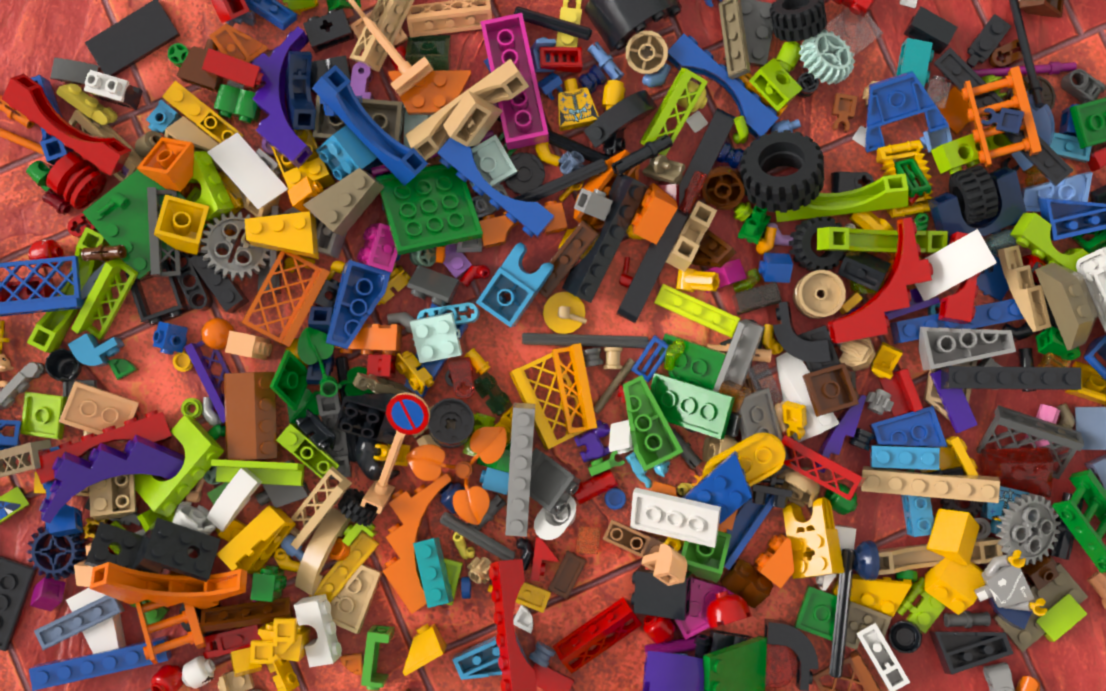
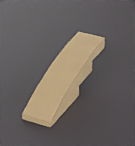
(1027, 296)

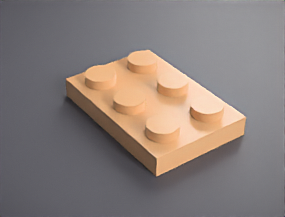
(96, 409)

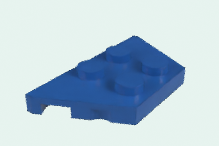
(723, 487)

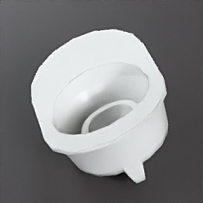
(550, 526)

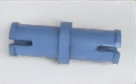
(605, 61)

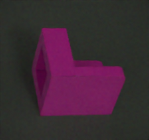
(47, 594)

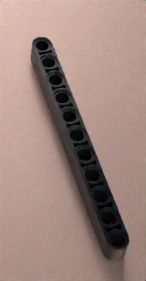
(658, 253)

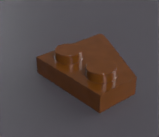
(713, 251)

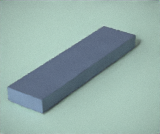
(78, 621)

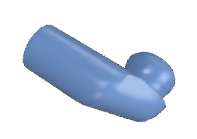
(657, 79)

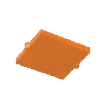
(955, 111)

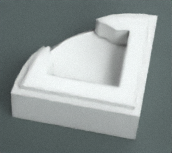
(524, 619)

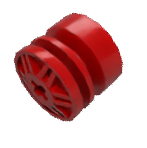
(76, 180)

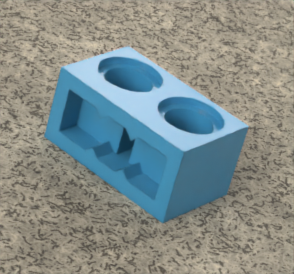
(917, 515)

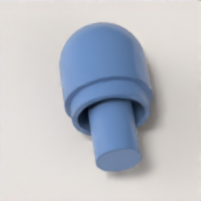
(786, 125)
(289, 549)

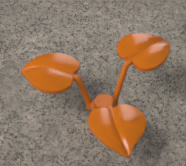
(468, 503)

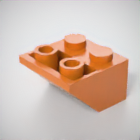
(653, 214)
(776, 561)

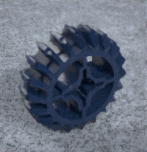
(55, 567)

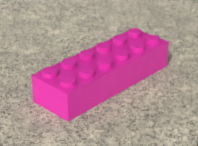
(524, 114)

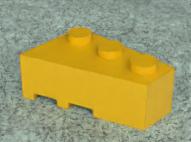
(257, 540)

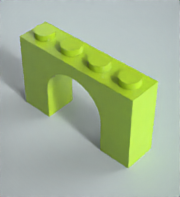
(199, 450)

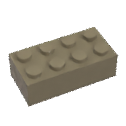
(385, 113)

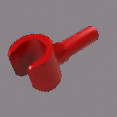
(625, 279)

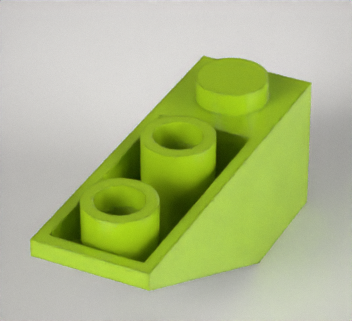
(304, 450)

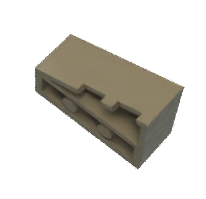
(345, 201)

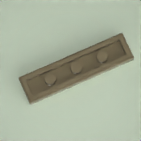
(734, 38)

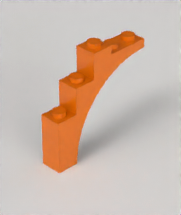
(410, 509)
(167, 590)

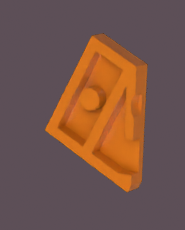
(236, 43)

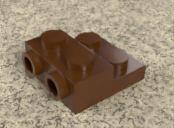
(831, 389)

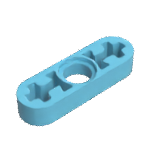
(463, 307)

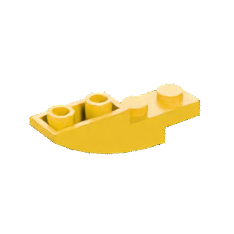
(199, 113)

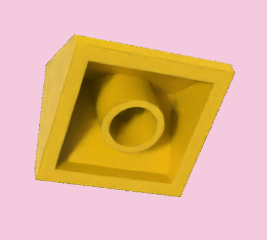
(1092, 384)
(953, 535)

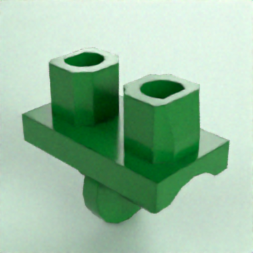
(755, 225)

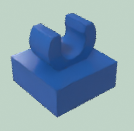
(550, 83)

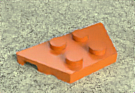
(433, 90)

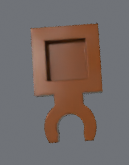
(843, 108)

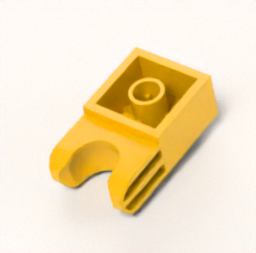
(814, 541)

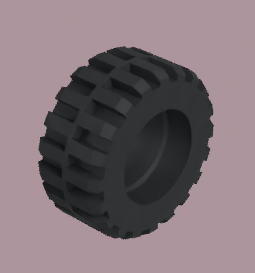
(787, 191)

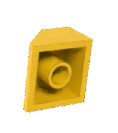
(954, 584)

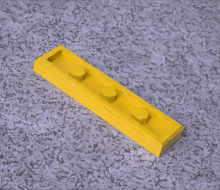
(343, 570)

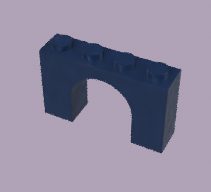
(1011, 206)

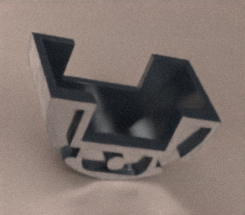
(620, 18)

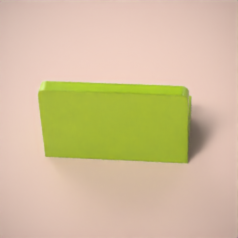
(1061, 618)

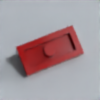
(902, 391)

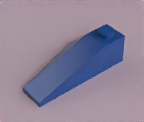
(356, 298)

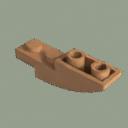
(632, 539)

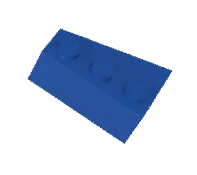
(1072, 217)

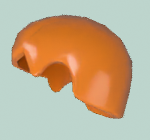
(216, 333)

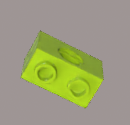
(775, 84)

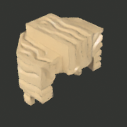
(857, 354)

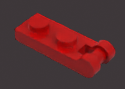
(230, 640)

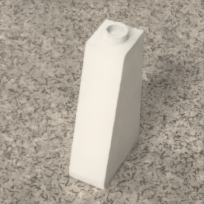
(104, 635)

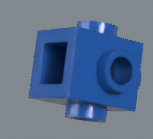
(170, 338)

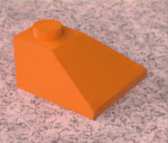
(169, 163)

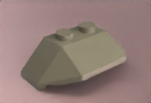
(1069, 303)

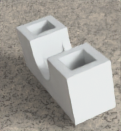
(317, 613)

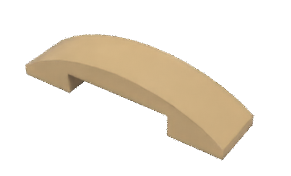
(318, 550)

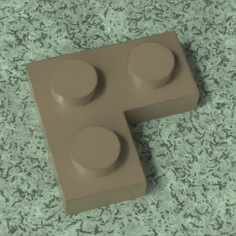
(862, 617)

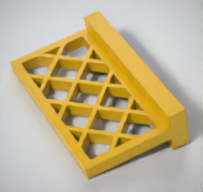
(528, 395)

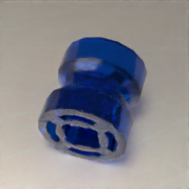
(592, 79)
(730, 155)

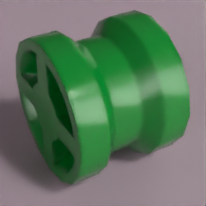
(176, 52)

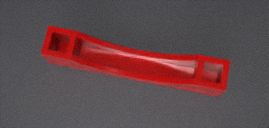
(30, 100)
(152, 427)
(507, 581)

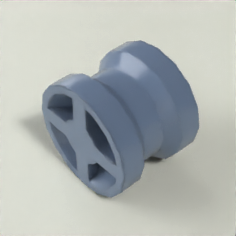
(542, 654)

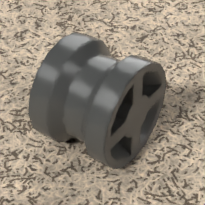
(592, 357)

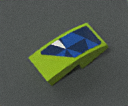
(12, 503)

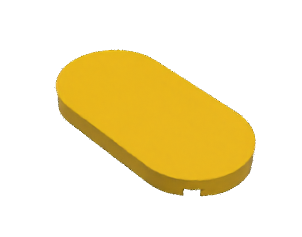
(758, 456)

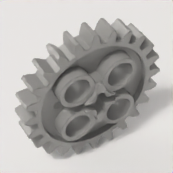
(216, 239)
(1028, 527)

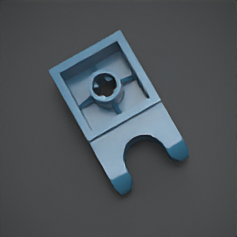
(514, 280)

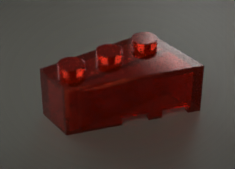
(1020, 468)

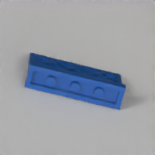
(41, 304)

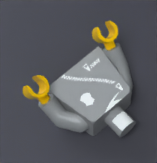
(1008, 585)

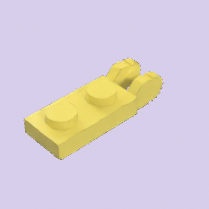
(571, 15)
(86, 104)

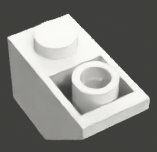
(620, 437)

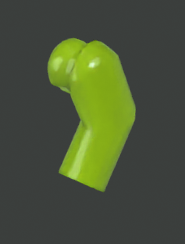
(742, 129)

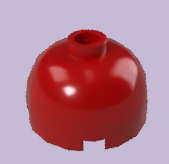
(726, 609)

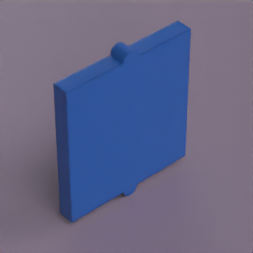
(993, 283)

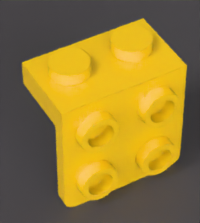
(955, 456)

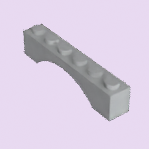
(520, 469)

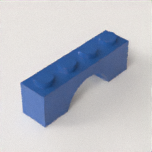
(52, 147)
(68, 518)

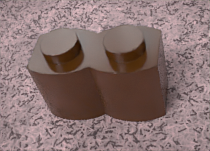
(748, 583)

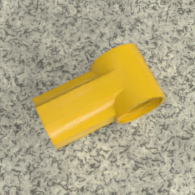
(869, 221)
(697, 280)

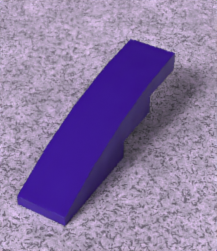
(847, 426)

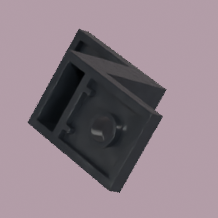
(159, 548)

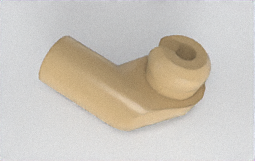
(779, 413)

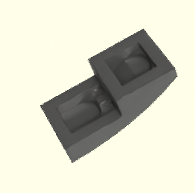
(71, 70)

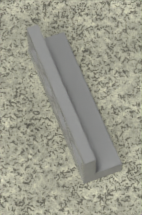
(740, 353)

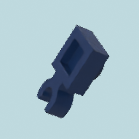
(1007, 121)

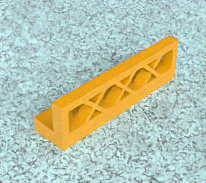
(582, 388)

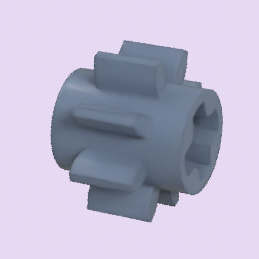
(571, 162)

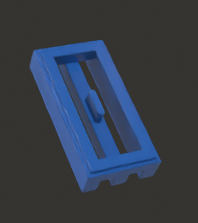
(662, 343)

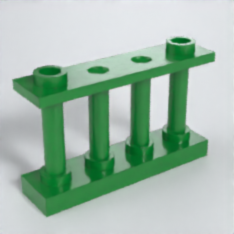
(1079, 524)

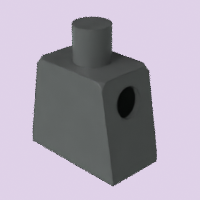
(282, 494)

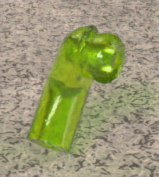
(749, 283)
(673, 353)

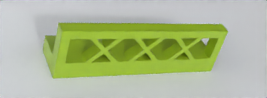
(669, 103)
(98, 295)
(268, 472)

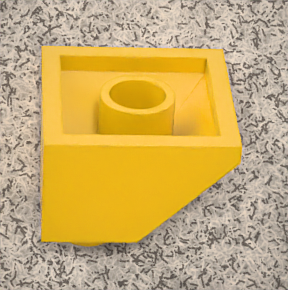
(181, 224)
(424, 648)

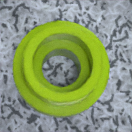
(742, 211)
(185, 408)

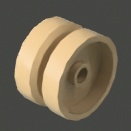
(829, 287)

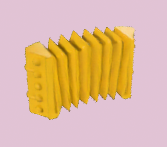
(893, 153)

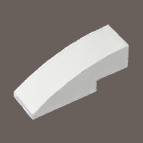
(233, 498)

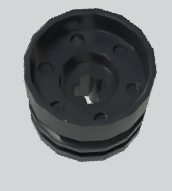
(451, 410)

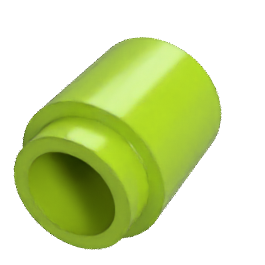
(789, 55)

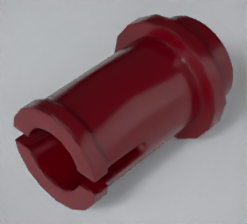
(56, 202)

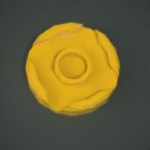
(550, 312)

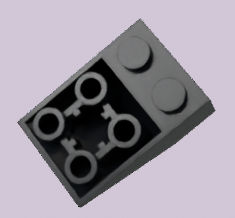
(366, 417)

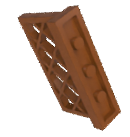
(859, 668)

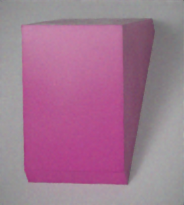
(729, 273)

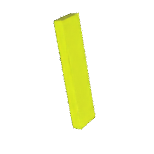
(697, 310)

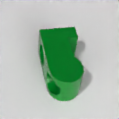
(38, 172)
(1052, 341)

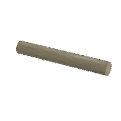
(614, 386)

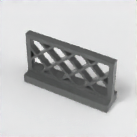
(1039, 430)

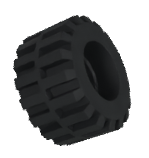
(797, 19)
(974, 193)
(802, 245)

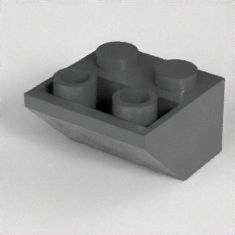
(433, 285)

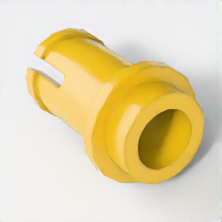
(478, 362)

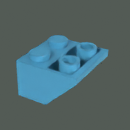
(345, 153)

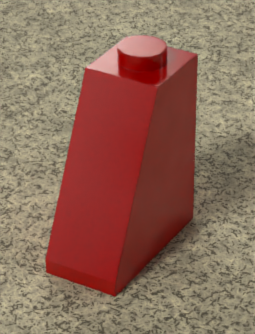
(232, 69)

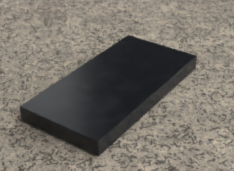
(132, 38)
(14, 588)

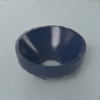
(867, 560)

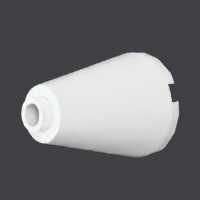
(193, 518)

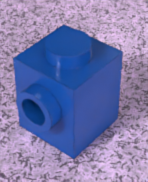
(776, 267)

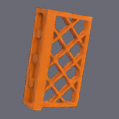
(302, 307)

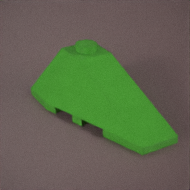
(650, 432)

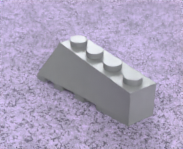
(954, 346)

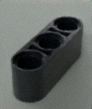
(198, 289)

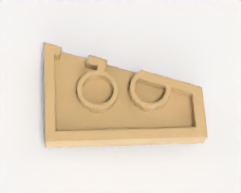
(353, 602)

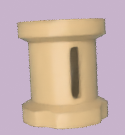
(613, 358)

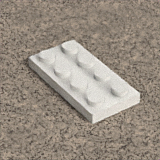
(675, 517)

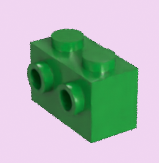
(268, 583)

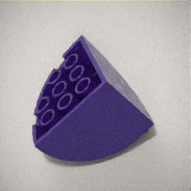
(672, 672)

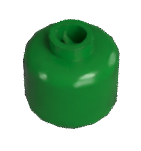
(840, 504)

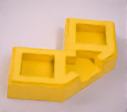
(283, 638)

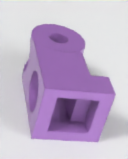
(360, 80)

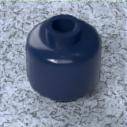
(447, 495)

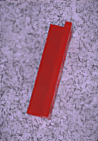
(826, 463)
(595, 633)

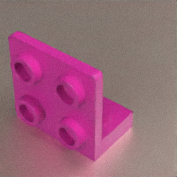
(378, 248)

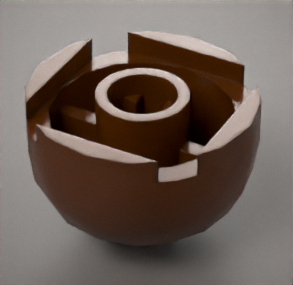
(723, 188)

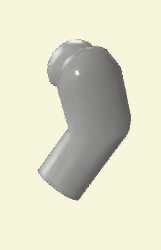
(208, 412)

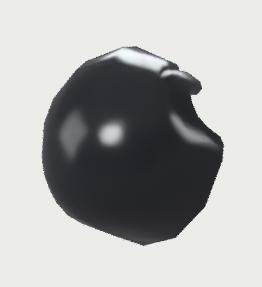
(63, 365)
(905, 636)

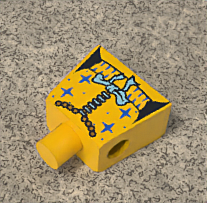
(575, 107)

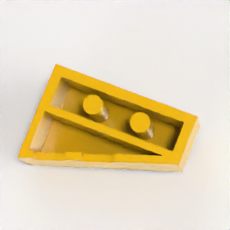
(284, 232)

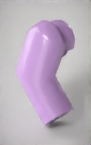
(780, 239)

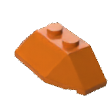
(604, 182)

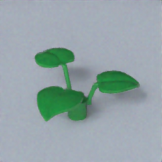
(313, 348)

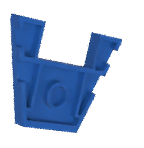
(896, 100)

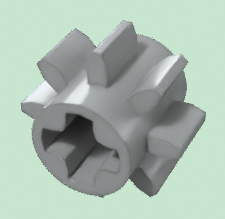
(879, 401)

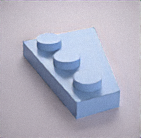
(1071, 188)

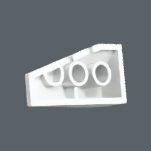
(794, 390)

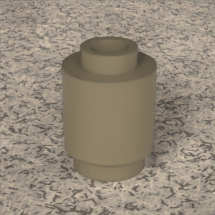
(146, 143)

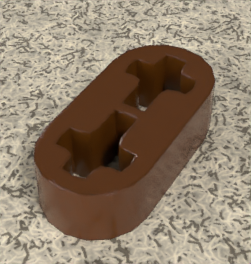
(1006, 49)

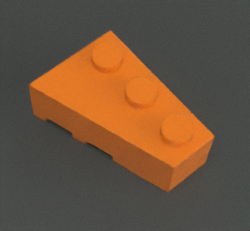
(376, 338)

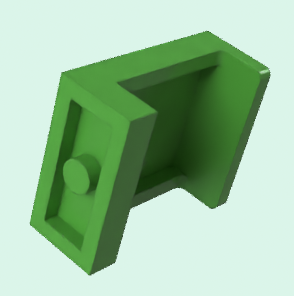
(375, 636)

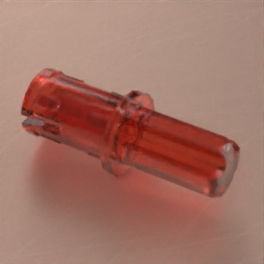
(692, 192)

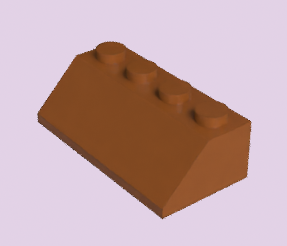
(250, 416)

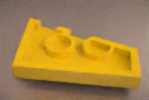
(880, 595)

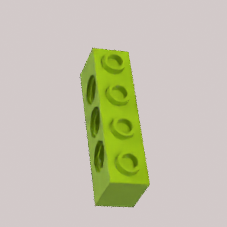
(948, 157)

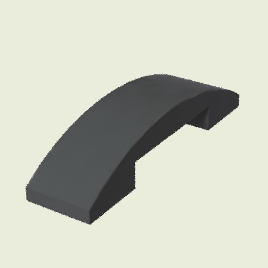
(329, 410)

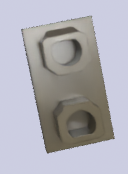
(664, 170)

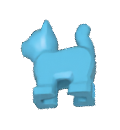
(639, 472)

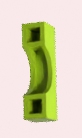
(1034, 234)

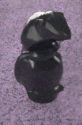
(370, 467)

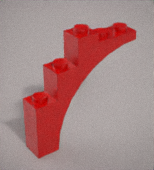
(893, 294)

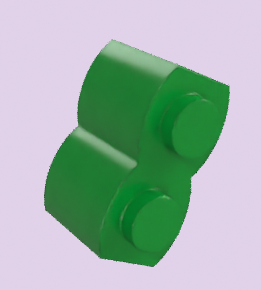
(236, 103)

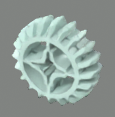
(827, 57)

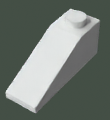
(883, 658)

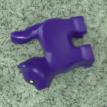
(592, 441)

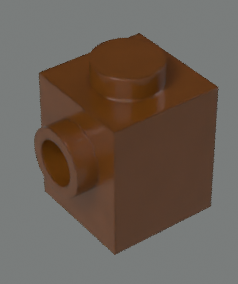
(1041, 572)

